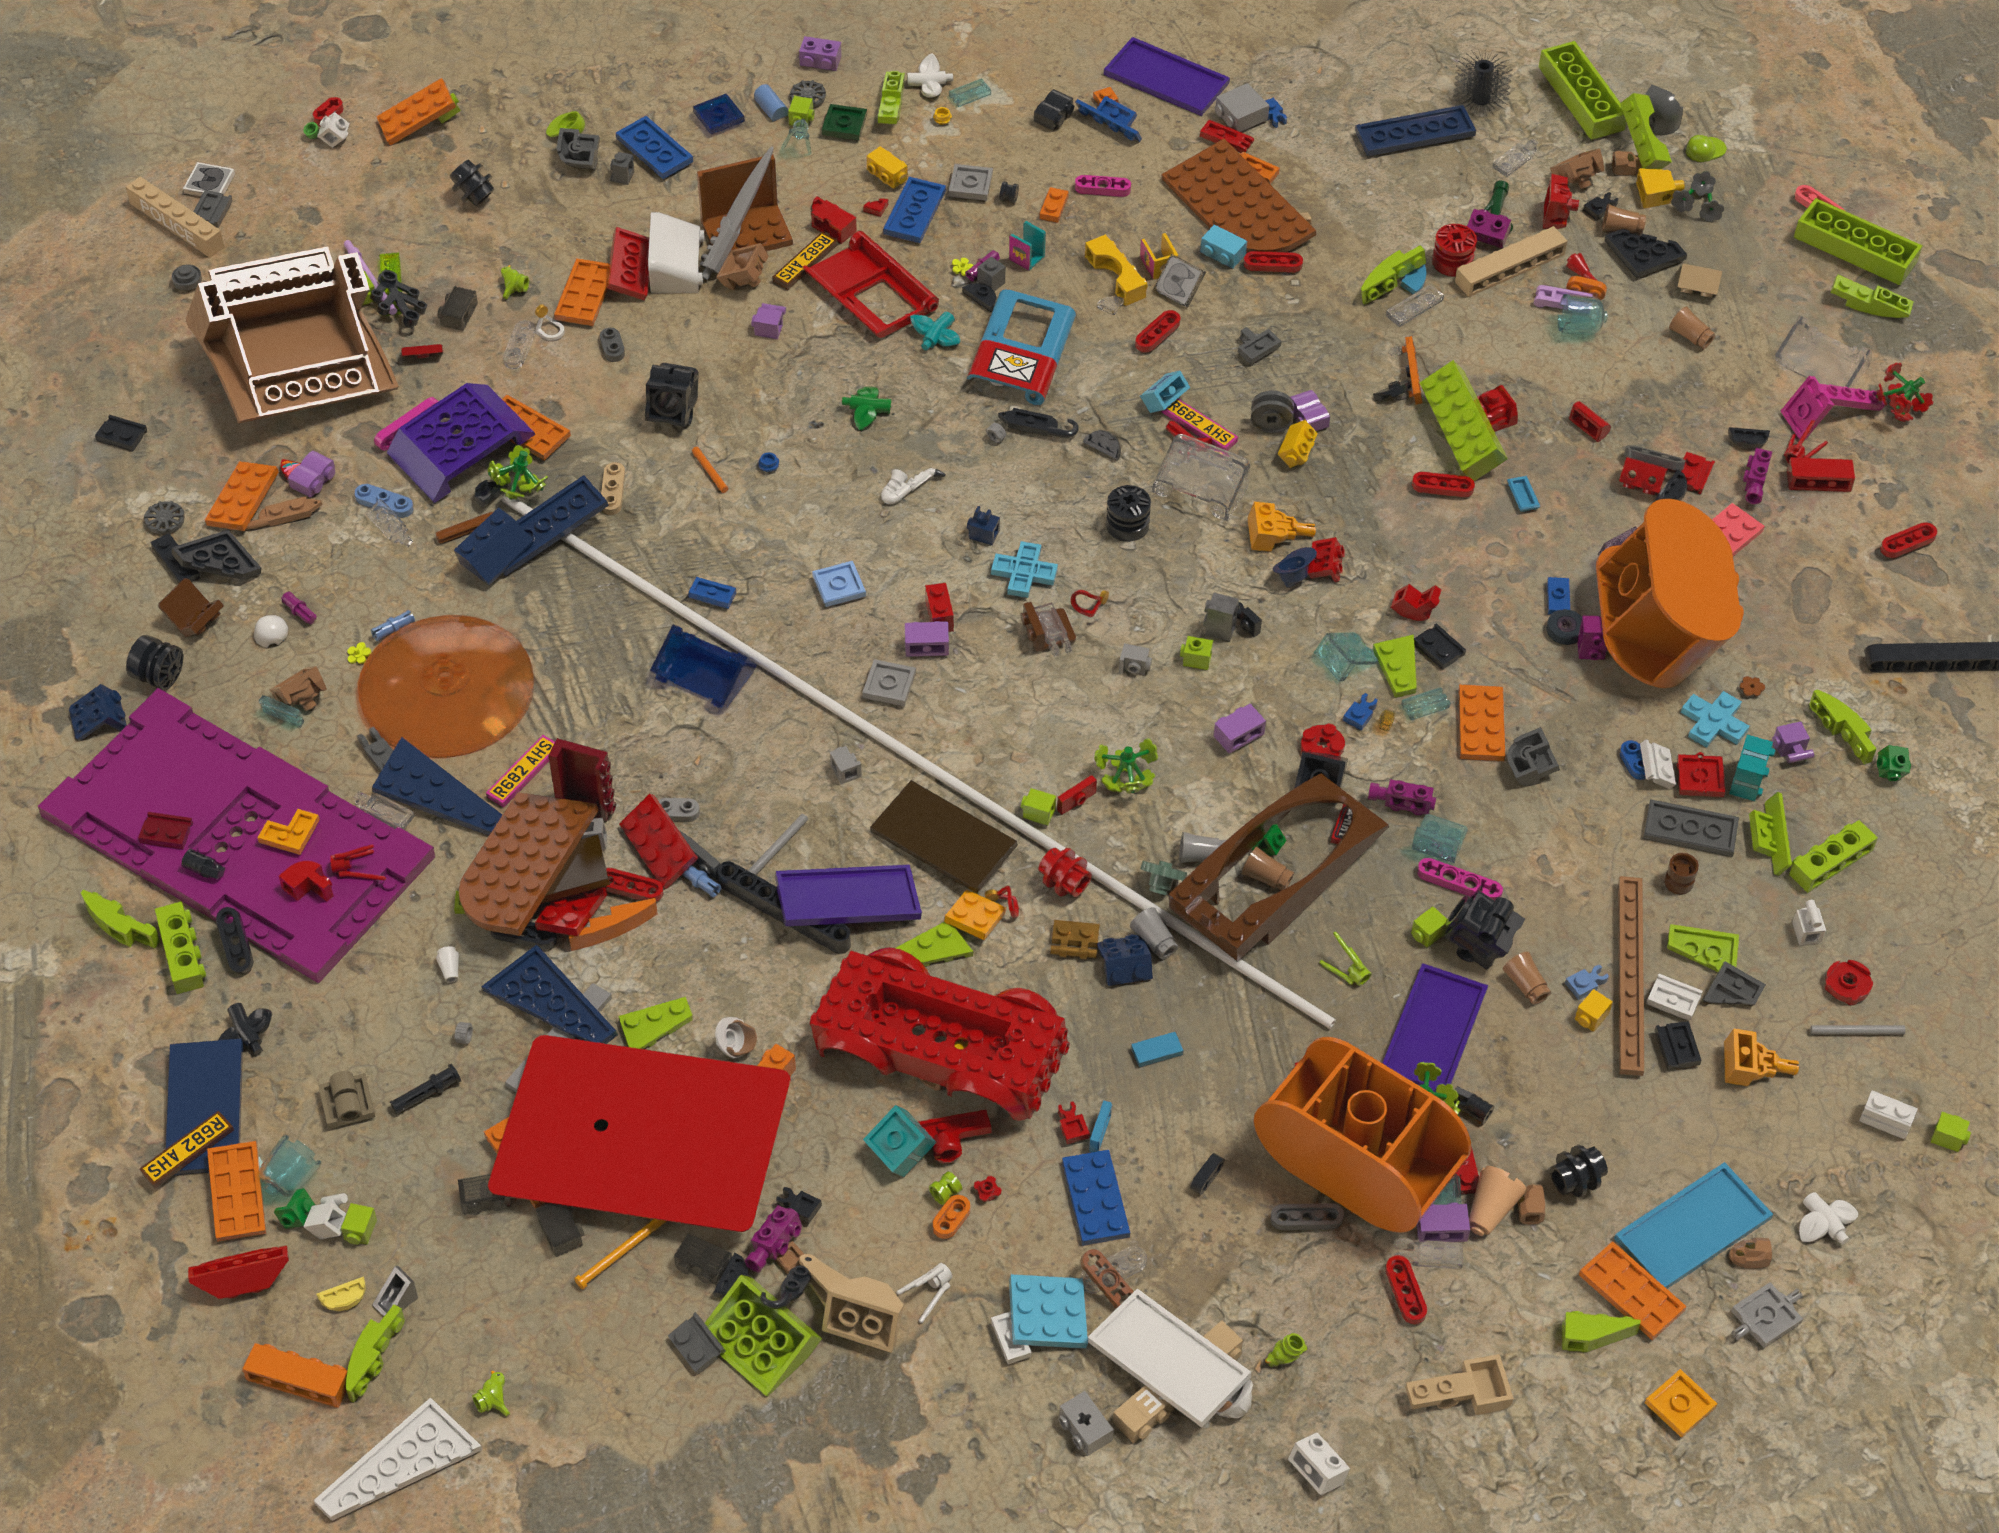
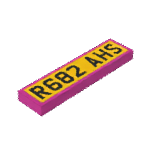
(1200, 424)
(521, 772)

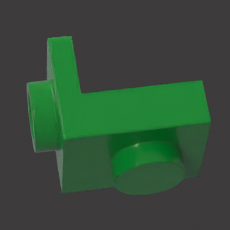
(1272, 841)
(296, 1210)

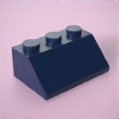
(493, 546)

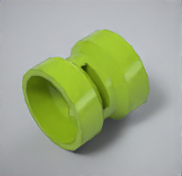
(946, 1187)

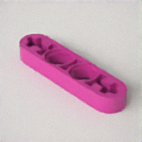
(385, 437)
(1461, 877)

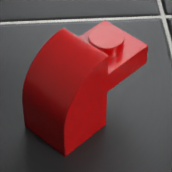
(1414, 604)
(303, 877)

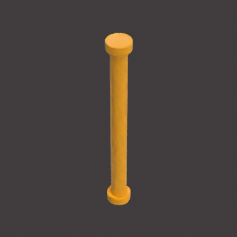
(582, 1280)

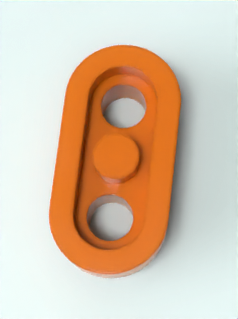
(1587, 285)
(949, 1217)

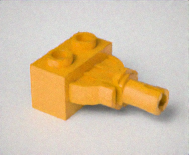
(1272, 526)
(1750, 1060)

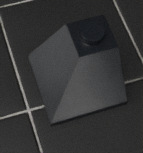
(1321, 763)

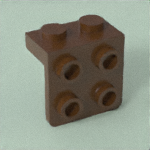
(189, 608)
(1035, 631)

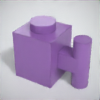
(768, 320)
(1792, 742)

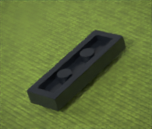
(163, 548)

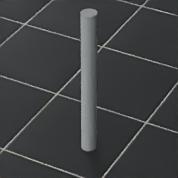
(778, 844)
(1857, 1030)

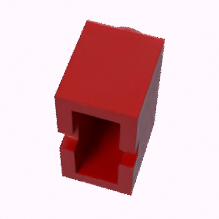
(834, 220)
(939, 604)

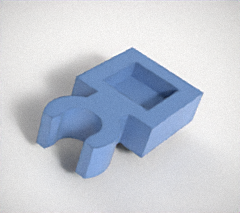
(1583, 982)

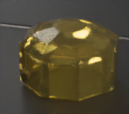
(1386, 720)

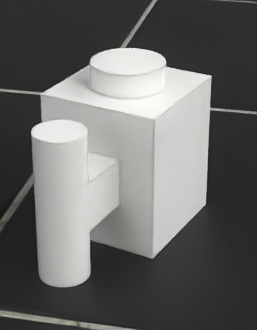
(1809, 924)
(326, 1219)

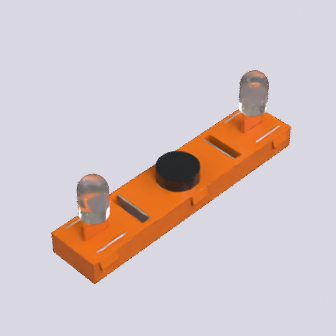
(1411, 370)

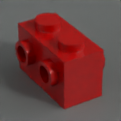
(1643, 473)

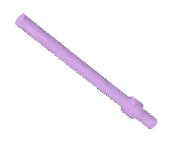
(351, 249)

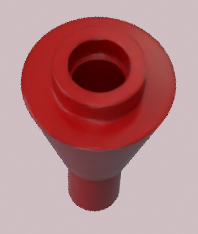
(1578, 264)

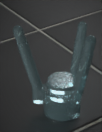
(799, 131)

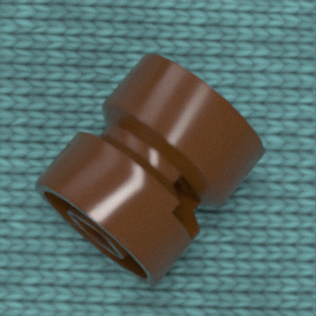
(1681, 873)

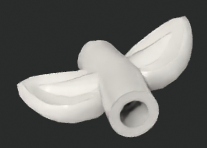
(929, 77)
(1826, 1219)

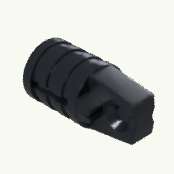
(202, 864)
(1474, 1105)

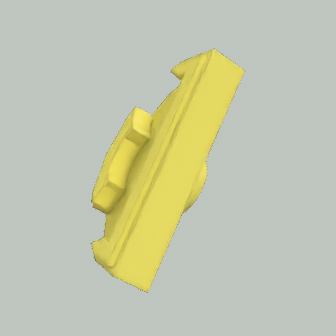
(343, 1296)

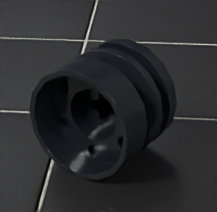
(1128, 513)
(154, 662)

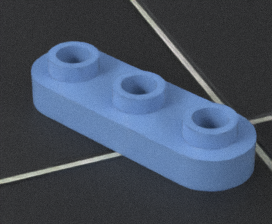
(369, 495)

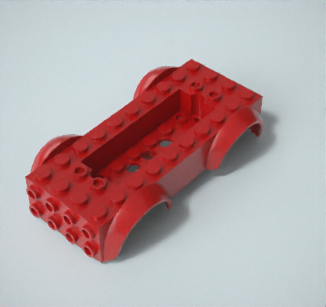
(884, 995)

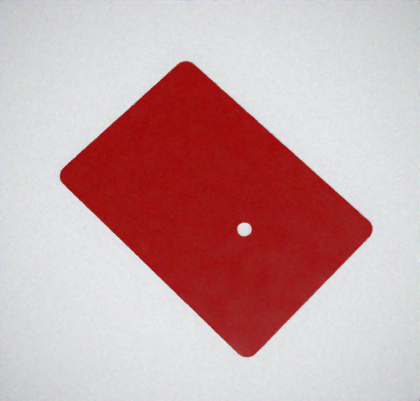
(680, 1139)

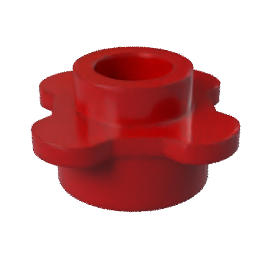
(987, 1195)

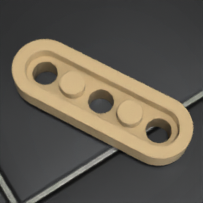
(613, 487)

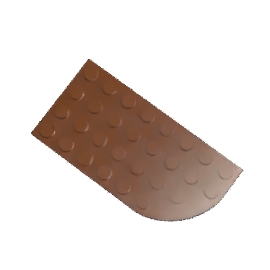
(1238, 199)
(522, 860)

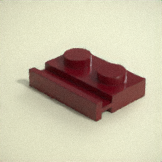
(165, 830)

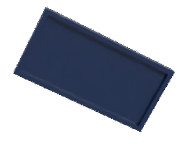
(201, 1082)

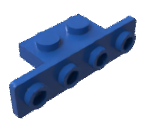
(1113, 114)

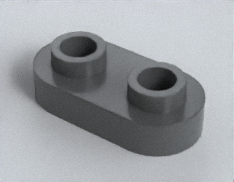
(612, 344)

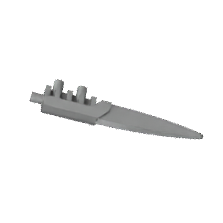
(731, 224)

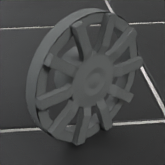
(809, 92)
(164, 517)

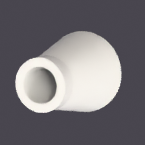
(448, 961)

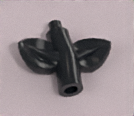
(247, 1027)

